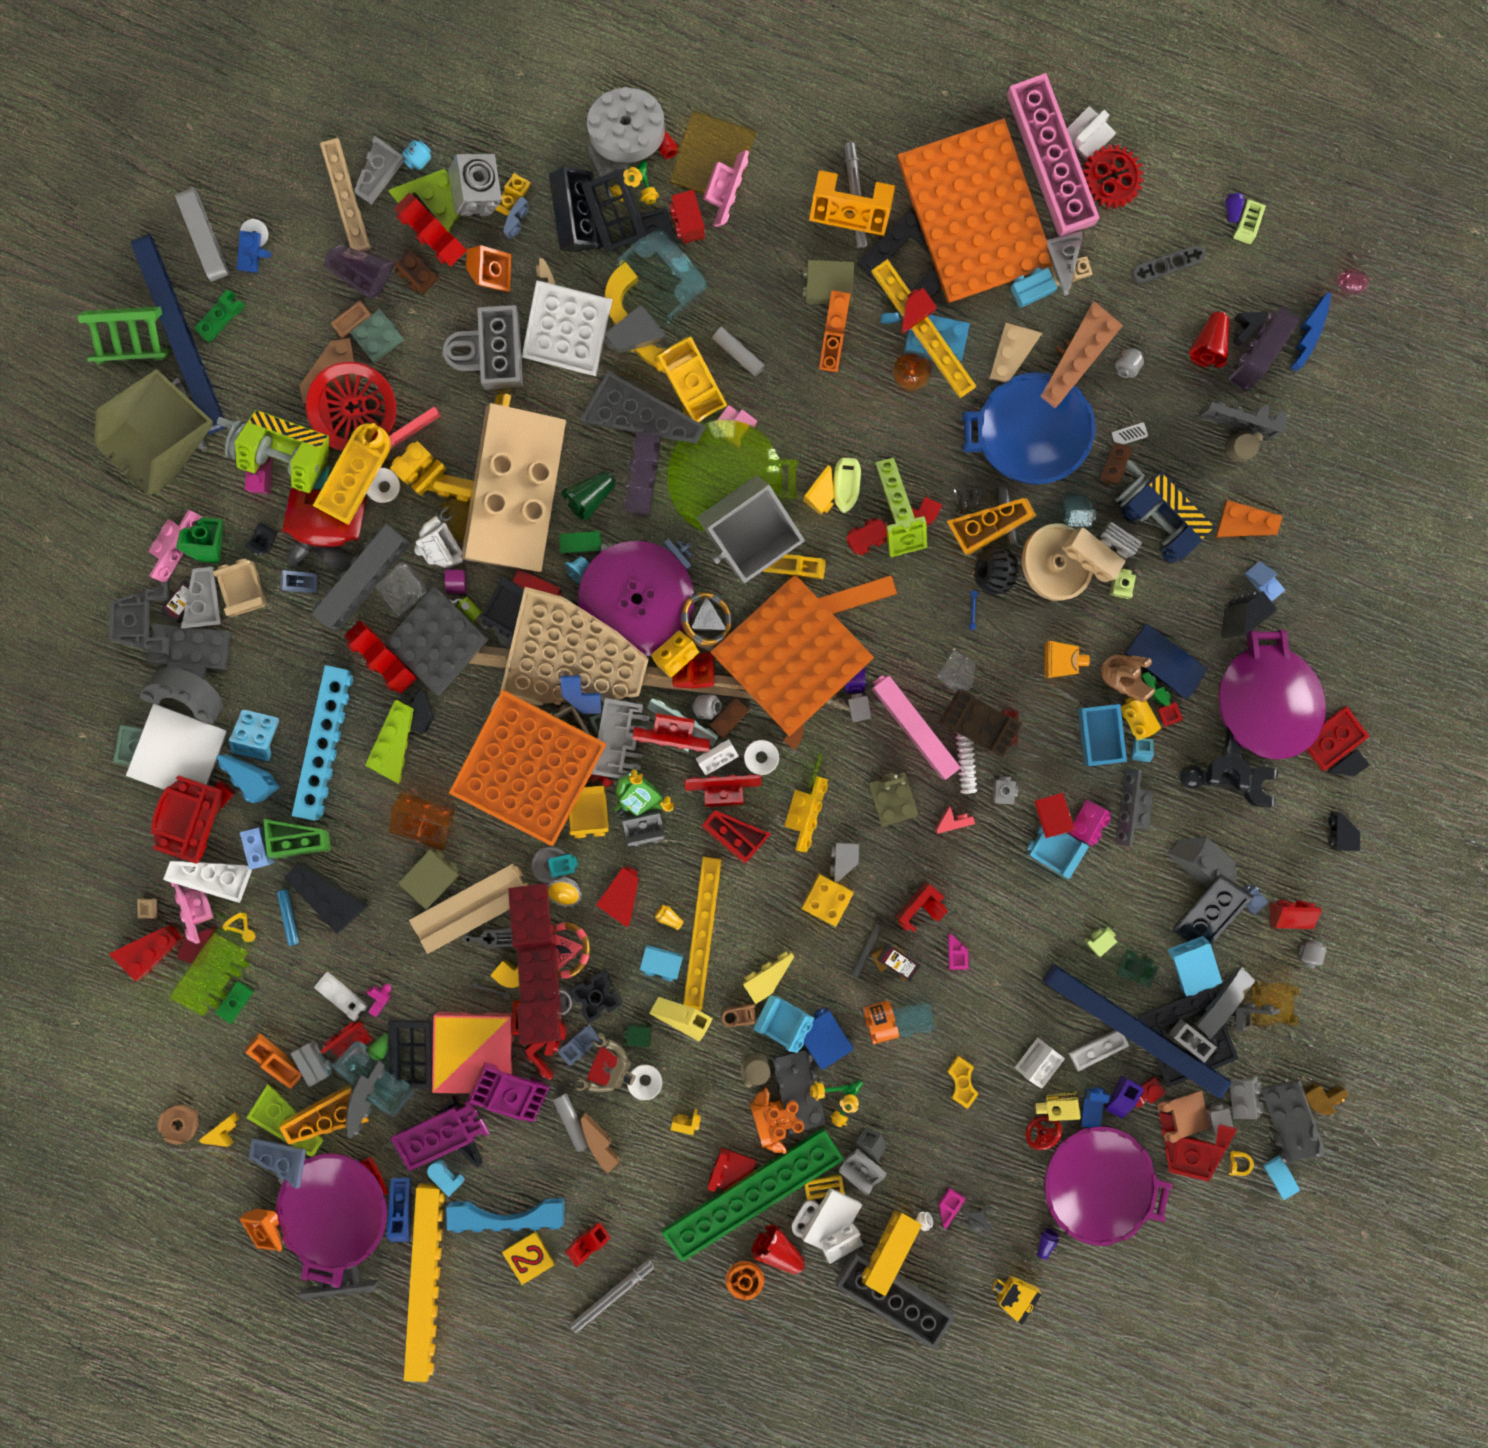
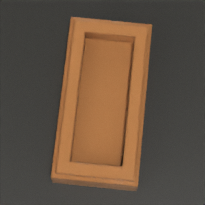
(350, 319)

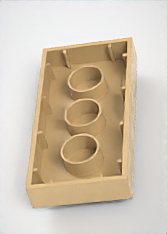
(513, 488)

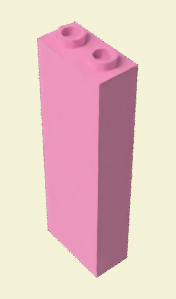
(915, 727)

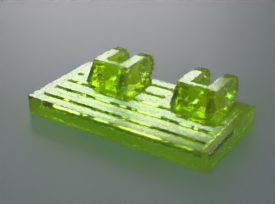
(208, 976)

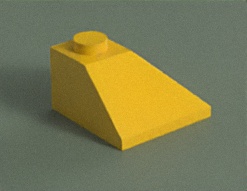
(821, 493)

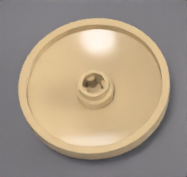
(1049, 567)

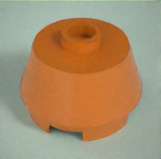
(744, 1280)

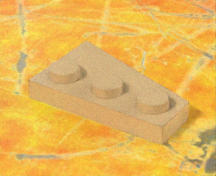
(1012, 350)

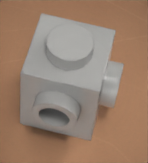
(1004, 790)

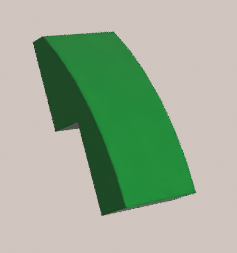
(580, 542)
(1160, 695)

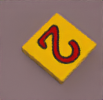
(528, 1257)

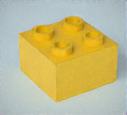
(827, 899)

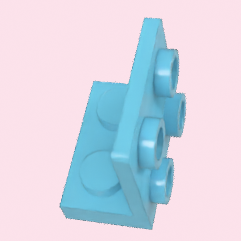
(253, 735)

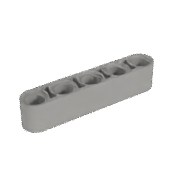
(202, 234)

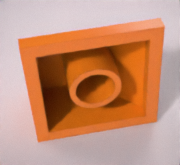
(489, 267)

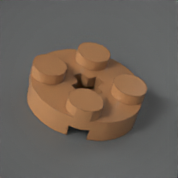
(169, 1130)

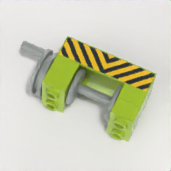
(273, 437)

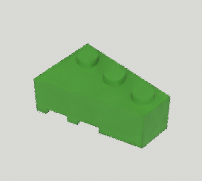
(294, 840)

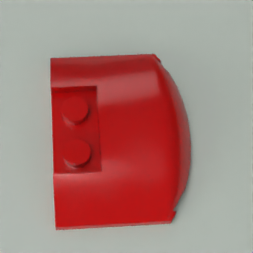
(316, 527)
(185, 818)

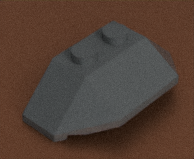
(1203, 860)

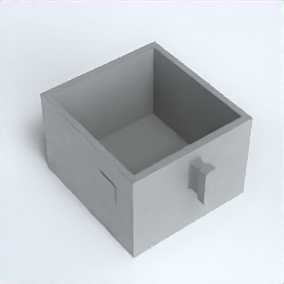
(750, 529)

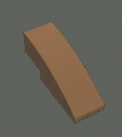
(599, 1143)

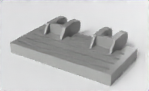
(614, 731)

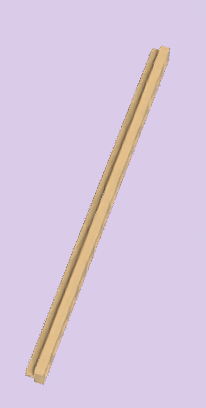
(653, 676)

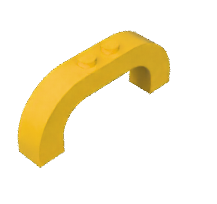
(617, 286)

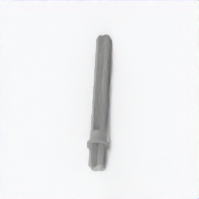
(854, 184)
(633, 1278)

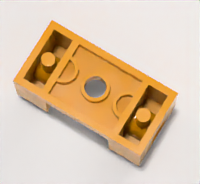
(832, 206)

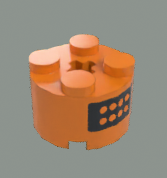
(881, 1022)

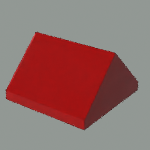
(1054, 815)

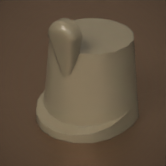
(1243, 446)
(756, 1069)

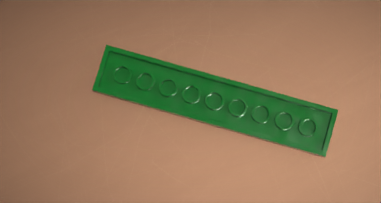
(752, 1195)

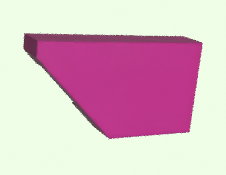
(956, 954)
(949, 1205)

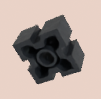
(593, 1007)

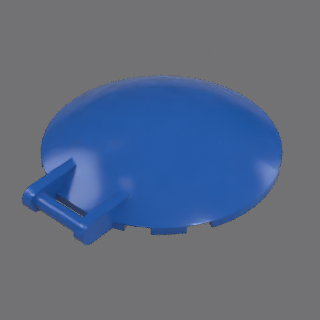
(1029, 436)

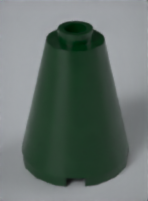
(589, 494)

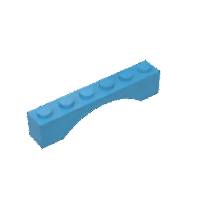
(466, 1216)

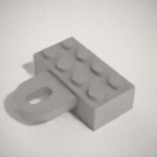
(493, 346)

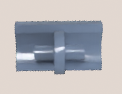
(684, 549)

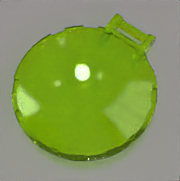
(721, 463)

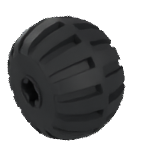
(996, 570)

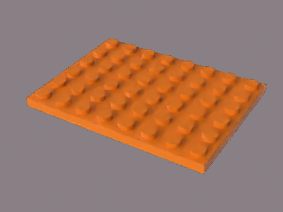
(975, 210)

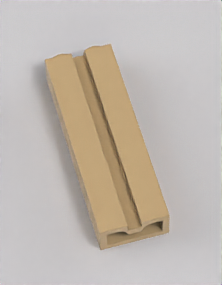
(466, 909)

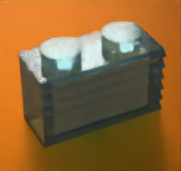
(1078, 511)

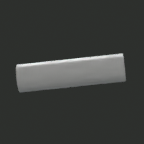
(738, 351)
(570, 1121)

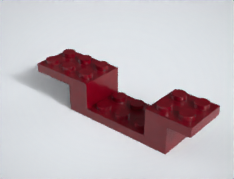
(537, 964)

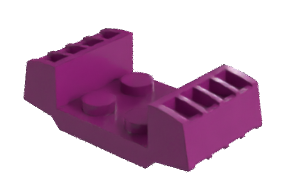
(508, 1093)

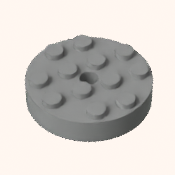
(642, 128)

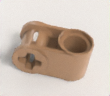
(741, 1015)

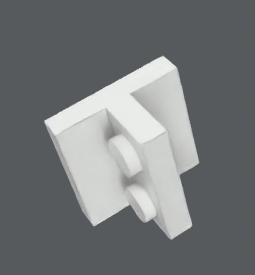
(1090, 132)
(1039, 1063)

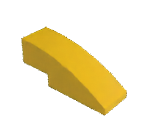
(799, 566)

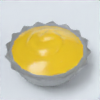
(564, 892)

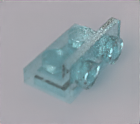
(914, 1019)

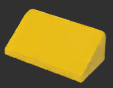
(427, 479)

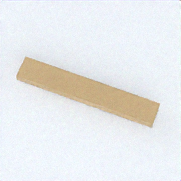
(345, 195)

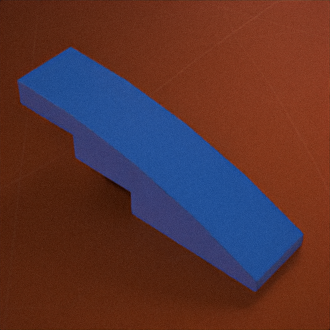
(1313, 327)

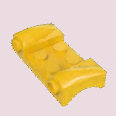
(690, 379)

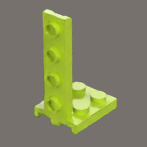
(908, 532)

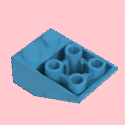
(253, 781)

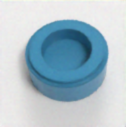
(889, 318)

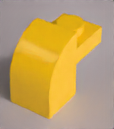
(506, 974)

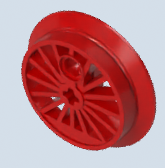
(318, 406)

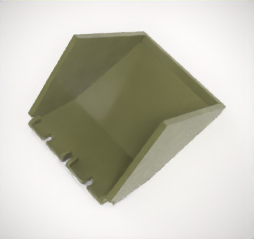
(150, 431)

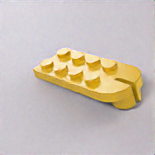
(354, 472)

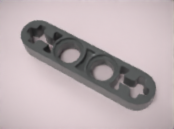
(1167, 262)

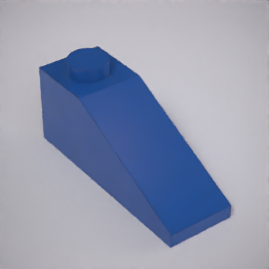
(399, 1210)

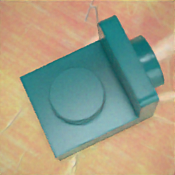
(562, 865)

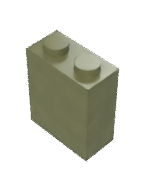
(827, 276)
(430, 878)

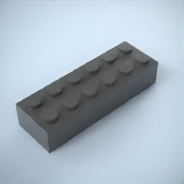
(361, 577)
(903, 1304)

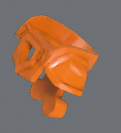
(774, 1121)

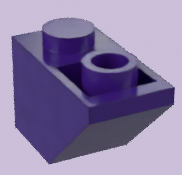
(1124, 1097)

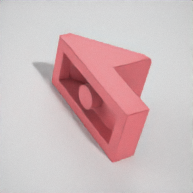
(948, 823)

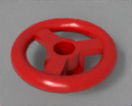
(1045, 1136)

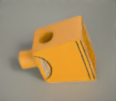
(1063, 659)

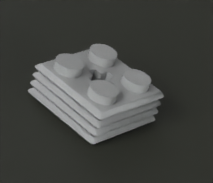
(1119, 540)

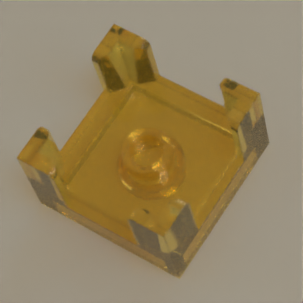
(1281, 997)

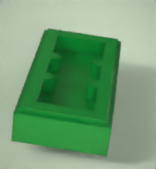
(234, 1002)

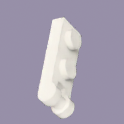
(340, 996)

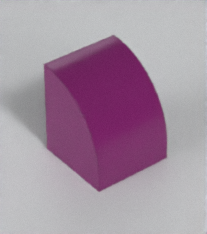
(456, 582)

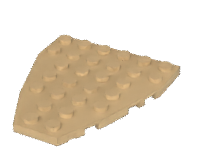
(563, 640)

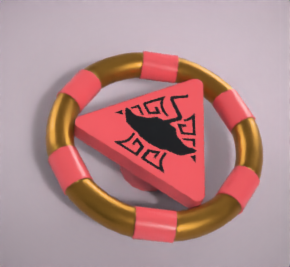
(569, 949)

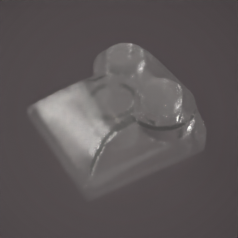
(401, 588)

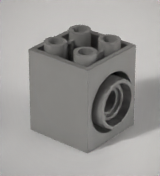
(474, 184)

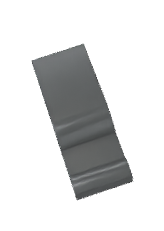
(502, 937)

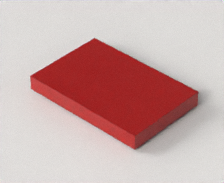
(1337, 738)

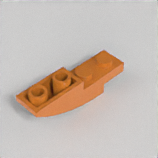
(834, 330)

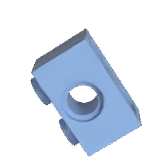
(255, 848)

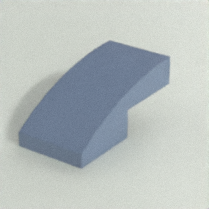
(578, 1045)

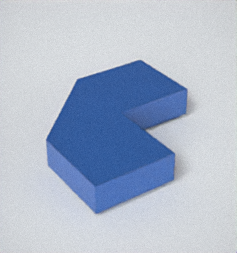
(584, 702)

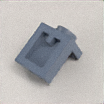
(1258, 900)

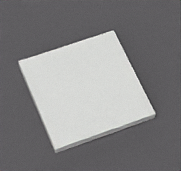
(566, 328)
(175, 747)

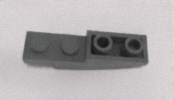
(358, 1105)

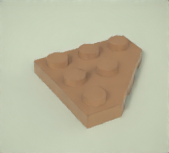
(335, 352)

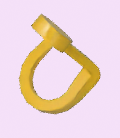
(247, 935)
(1233, 1165)

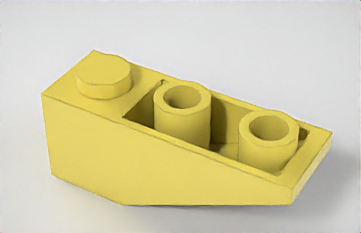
(765, 981)
(681, 1017)

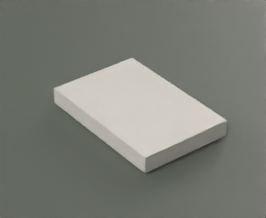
(831, 1216)

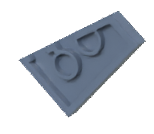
(280, 1158)

